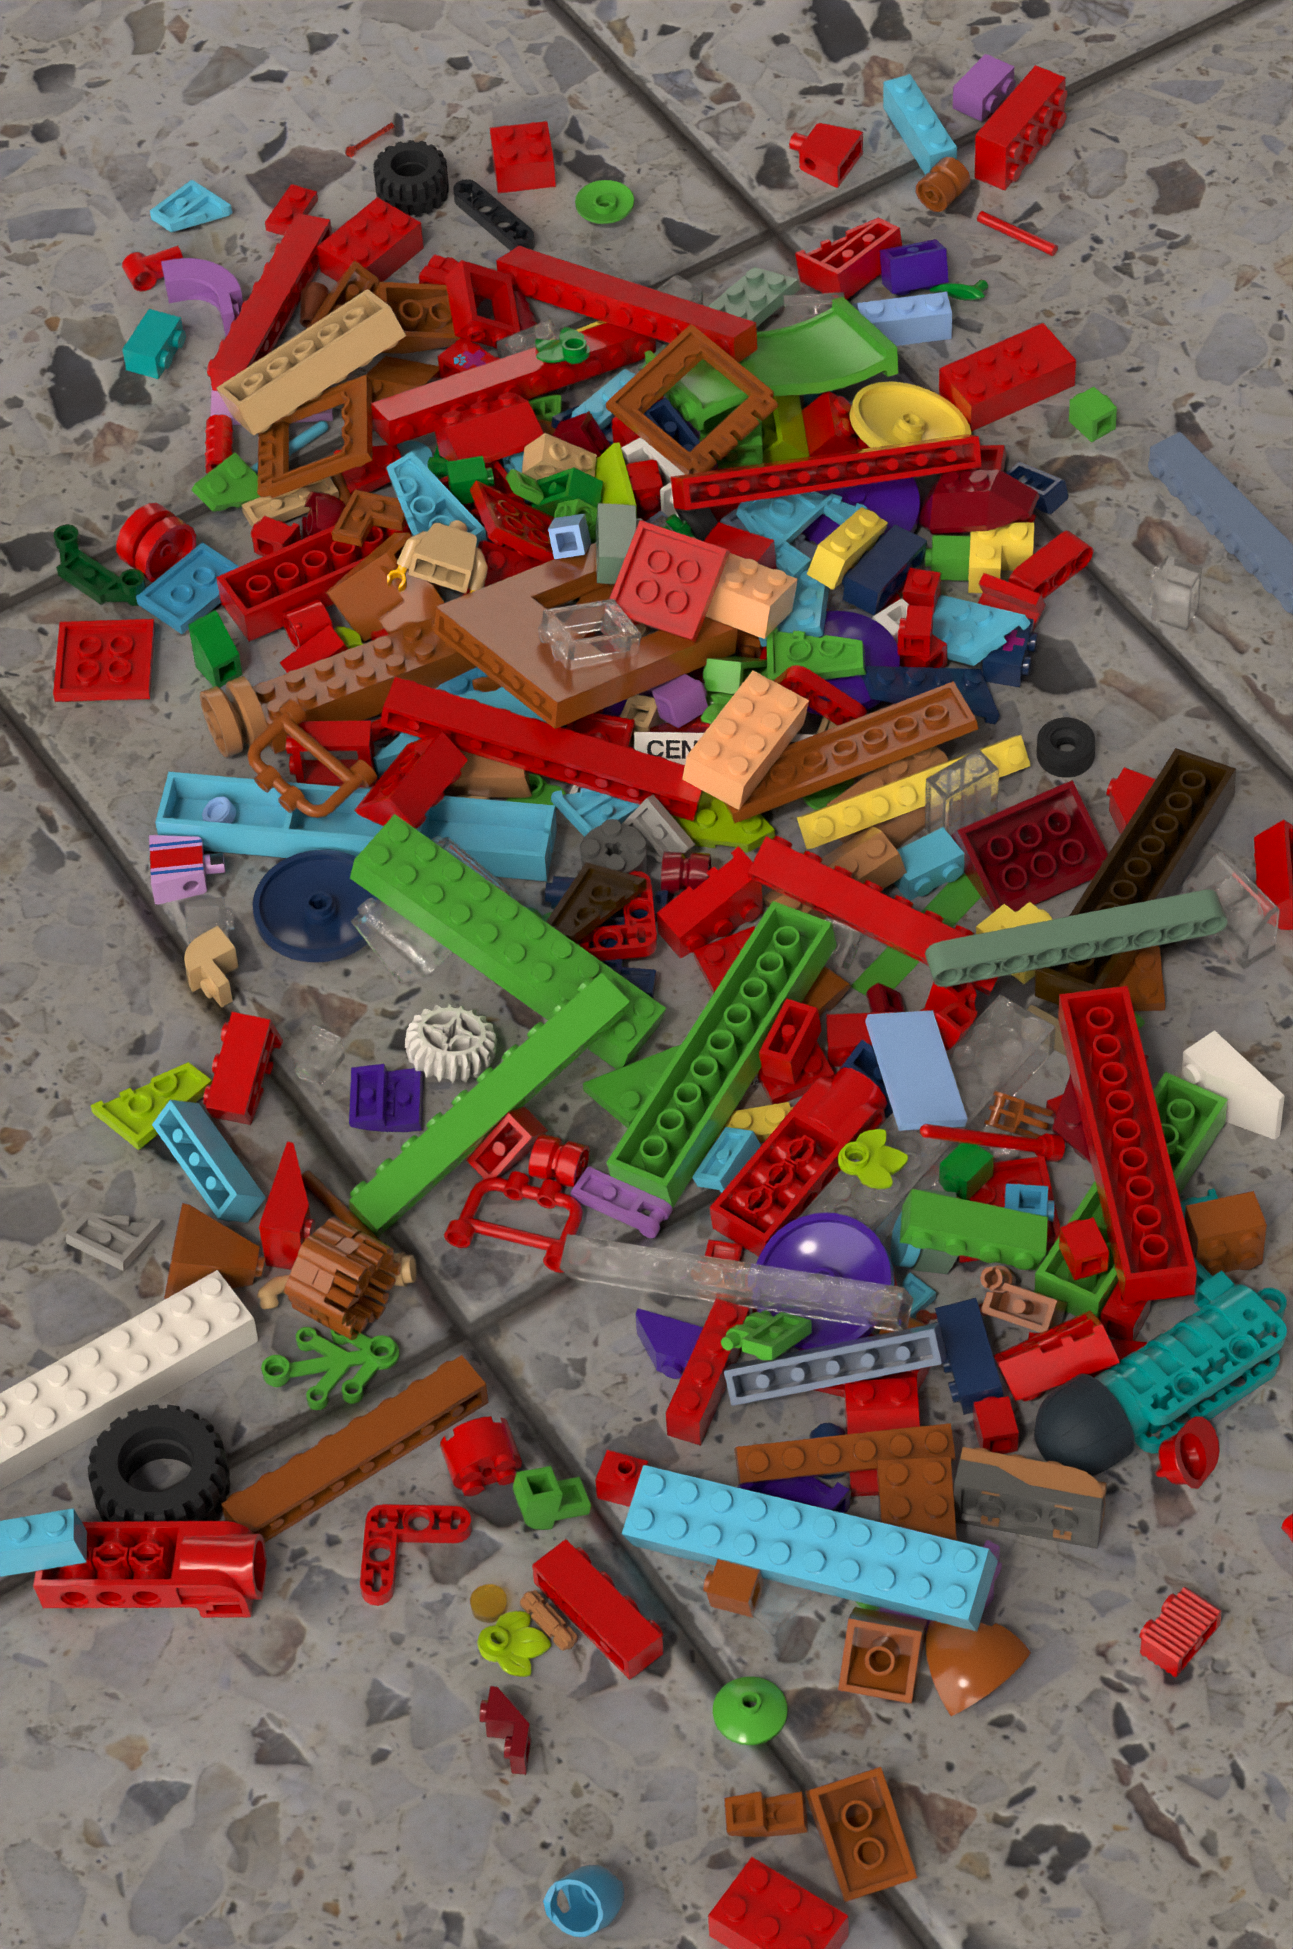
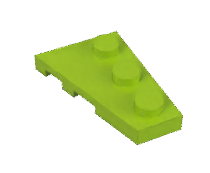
(136, 1110)

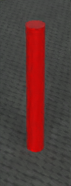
(1017, 233)

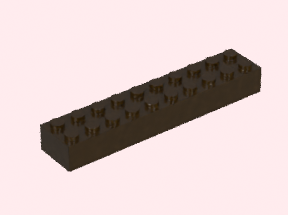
(1147, 861)

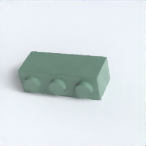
(613, 537)

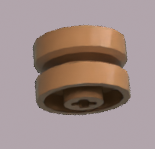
(233, 715)

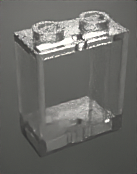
(619, 640)

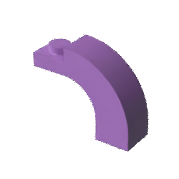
(203, 281)

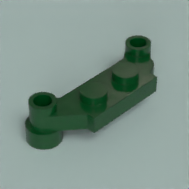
(91, 576)

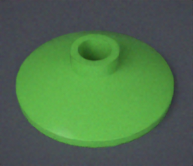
(604, 201)
(751, 1724)

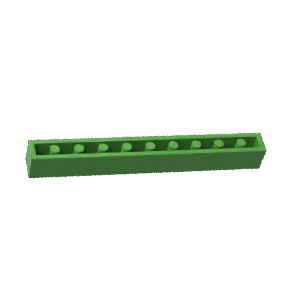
(476, 1113)

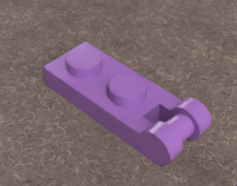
(621, 1201)

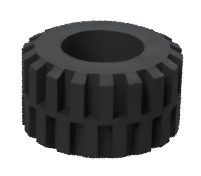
(412, 177)

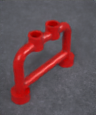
(461, 1231)

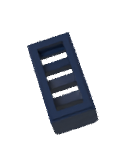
(1050, 488)

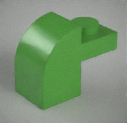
(546, 1499)

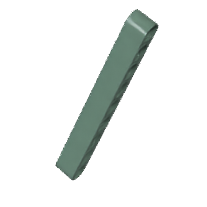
(1075, 938)

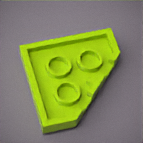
(716, 827)

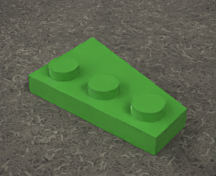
(628, 1087)

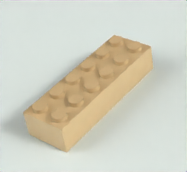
(311, 362)

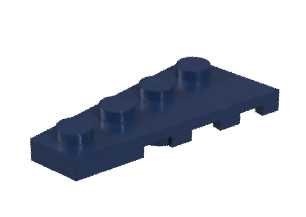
(902, 683)

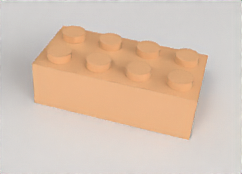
(752, 596)
(745, 740)

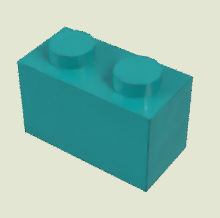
(154, 344)

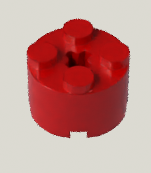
(481, 1455)

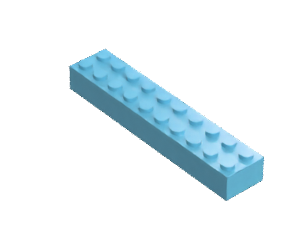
(811, 1547)

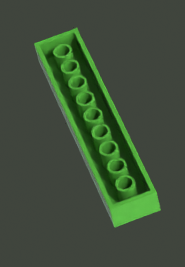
(495, 933)
(721, 1053)

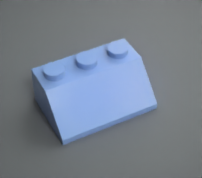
(911, 317)

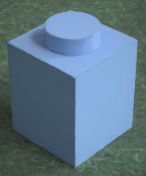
(569, 536)

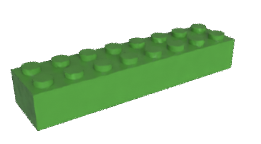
(1190, 1124)

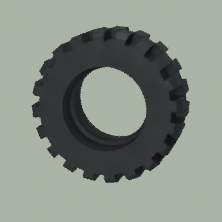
(156, 1436)

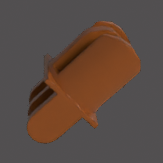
(1015, 1116)

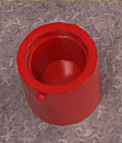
(305, 622)

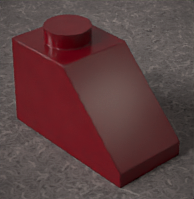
(583, 433)

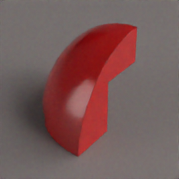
(953, 1011)

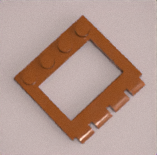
(663, 373)
(273, 444)

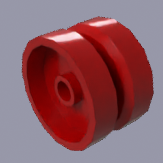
(154, 540)

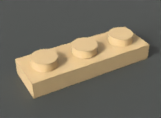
(286, 505)

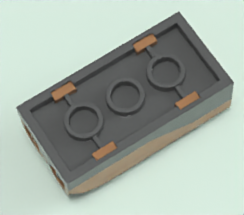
(1029, 1497)

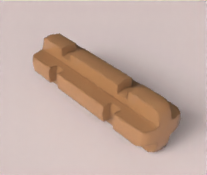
(548, 1620)

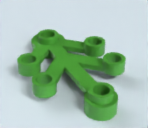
(335, 1363)

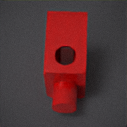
(828, 152)

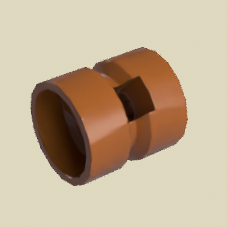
(943, 184)

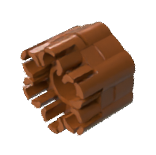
(336, 1274)

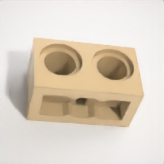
(552, 455)

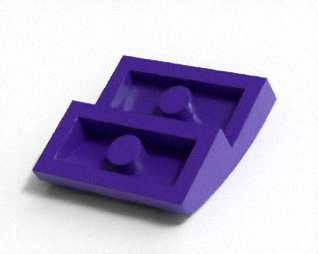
(386, 1099)

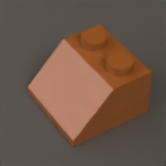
(882, 1654)

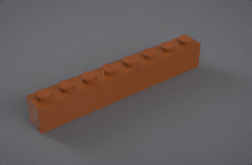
(358, 1450)

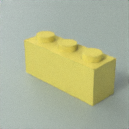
(845, 547)

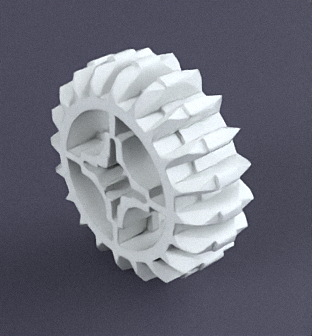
(450, 1043)

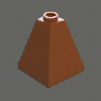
(208, 1246)

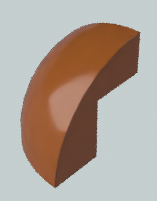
(970, 1662)

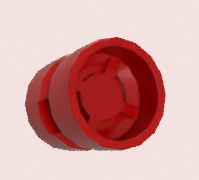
(558, 1160)

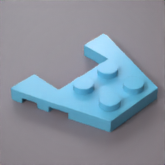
(789, 516)

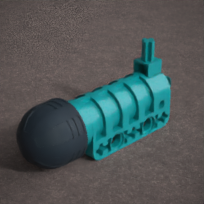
(1100, 1418)

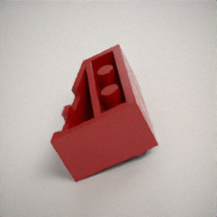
(849, 261)
(712, 908)
(241, 1068)
(1056, 1356)

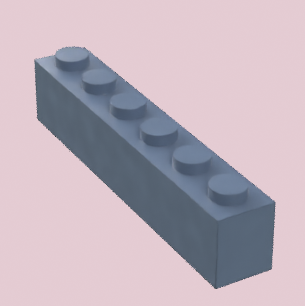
(835, 1364)

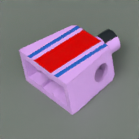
(180, 867)

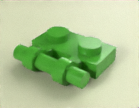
(767, 1335)

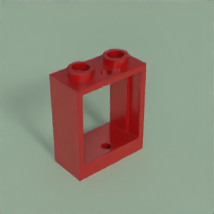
(472, 279)
(333, 737)

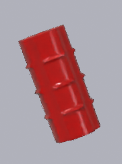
(218, 440)

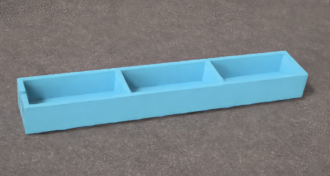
(501, 835)

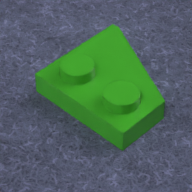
(228, 485)

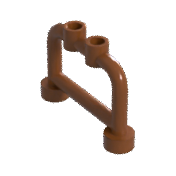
(291, 796)

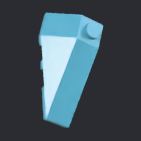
(427, 499)

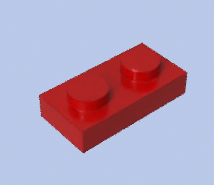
(294, 201)

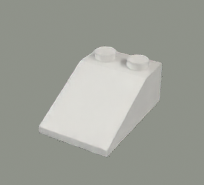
(1222, 1070)

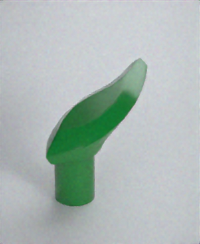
(963, 291)

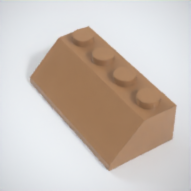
(907, 825)
(866, 855)

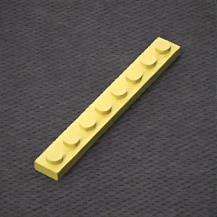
(896, 797)

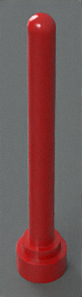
(1048, 1145)

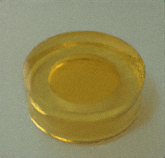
(488, 1603)

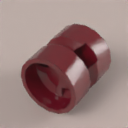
(682, 872)

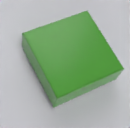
(525, 486)

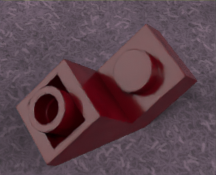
(507, 1723)

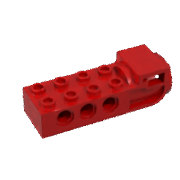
(797, 1158)
(162, 1565)

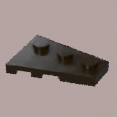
(593, 899)

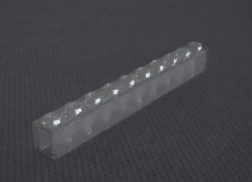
(737, 1282)

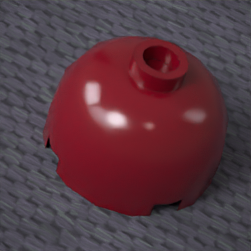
(323, 513)

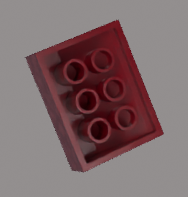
(1032, 849)

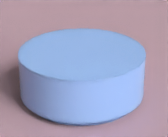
(219, 810)

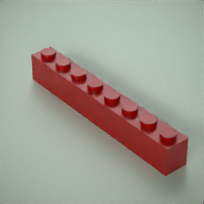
(272, 299)
(853, 903)

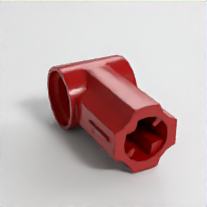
(145, 270)

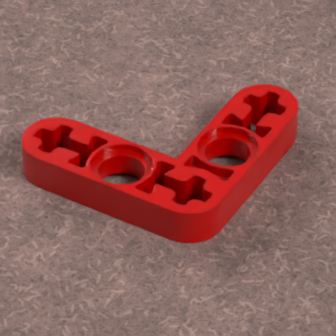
(811, 686)
(632, 930)
(390, 1537)

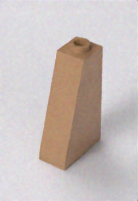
(490, 779)

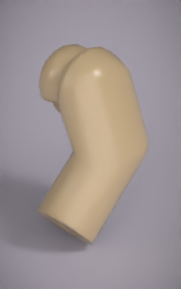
(270, 1290)

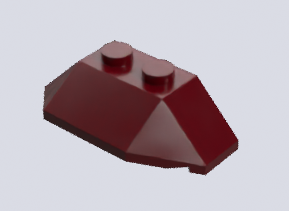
(976, 502)

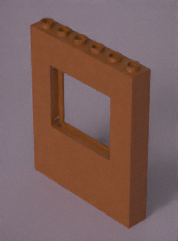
(500, 636)

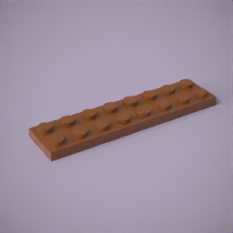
(860, 747)

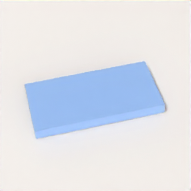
(915, 1070)

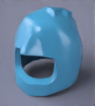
(592, 1898)

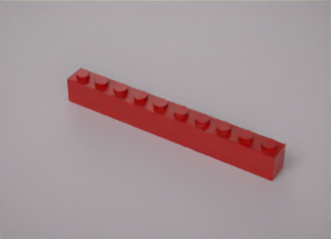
(623, 302)
(413, 411)
(825, 472)
(539, 747)

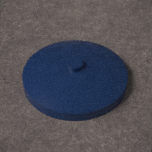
(308, 907)

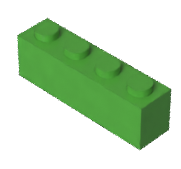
(973, 1230)

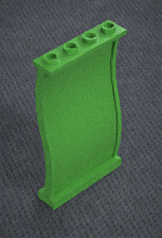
(794, 360)

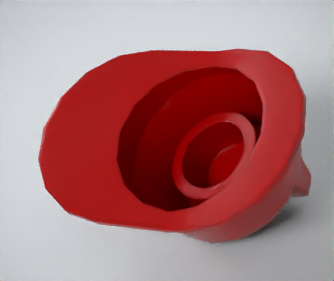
(1189, 1454)

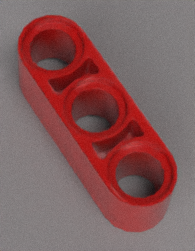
(1053, 564)

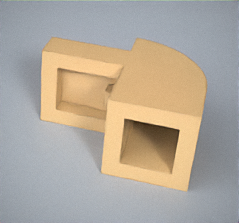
(208, 961)

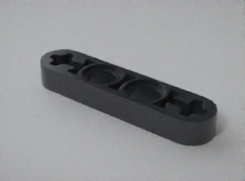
(497, 214)

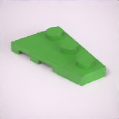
(825, 656)

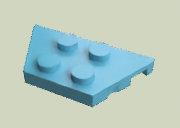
(972, 628)

